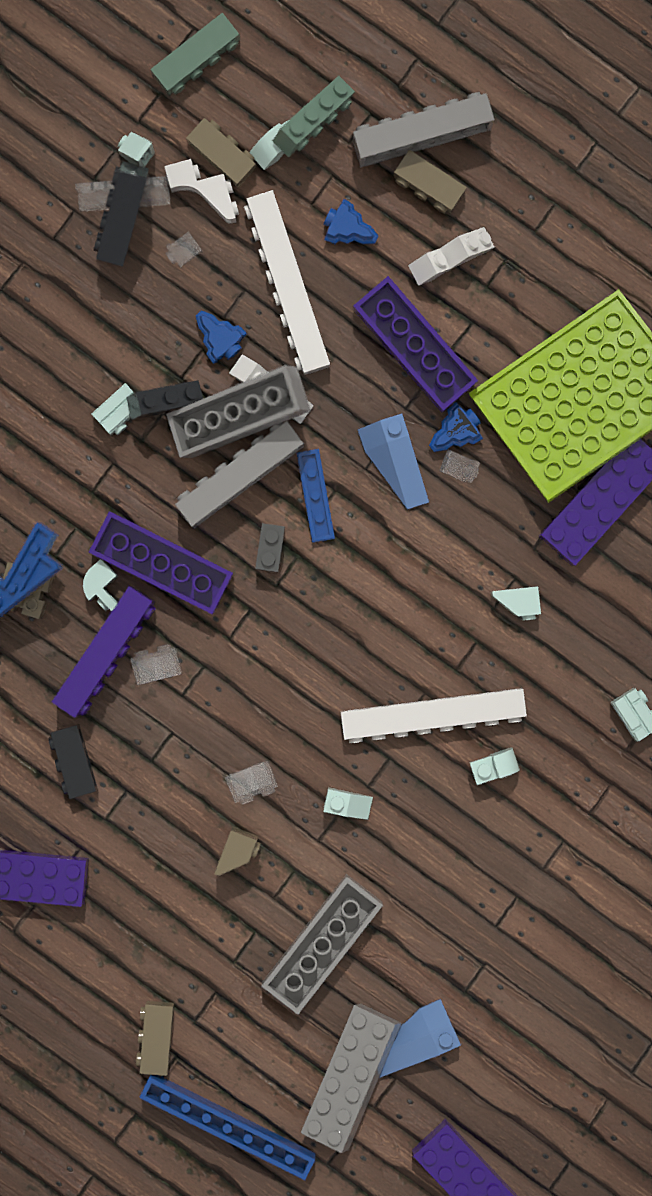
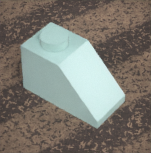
(136, 149)
(520, 602)
(347, 803)

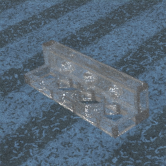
(94, 194)

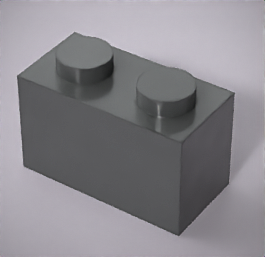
(270, 547)

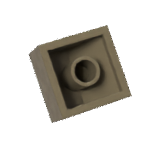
(238, 850)

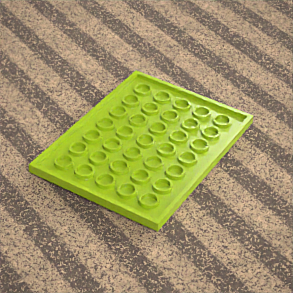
(575, 396)

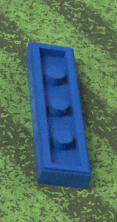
(315, 495)

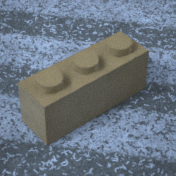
(221, 152)
(429, 182)
(155, 1038)

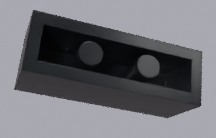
(163, 399)
(73, 761)

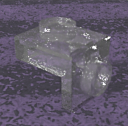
(183, 250)
(459, 467)

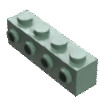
(314, 116)

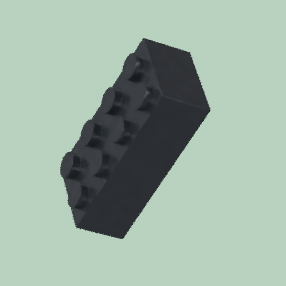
(122, 213)

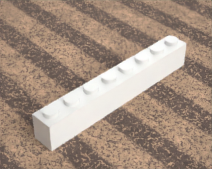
(288, 283)
(435, 713)

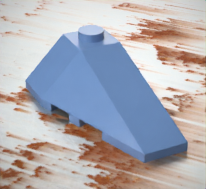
(392, 453)
(421, 1038)

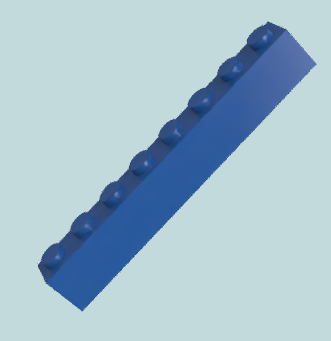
(228, 1125)

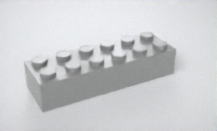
(423, 129)
(238, 412)
(240, 474)
(322, 944)
(351, 1078)

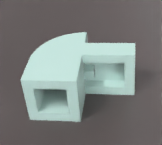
(265, 150)
(96, 581)
(494, 766)

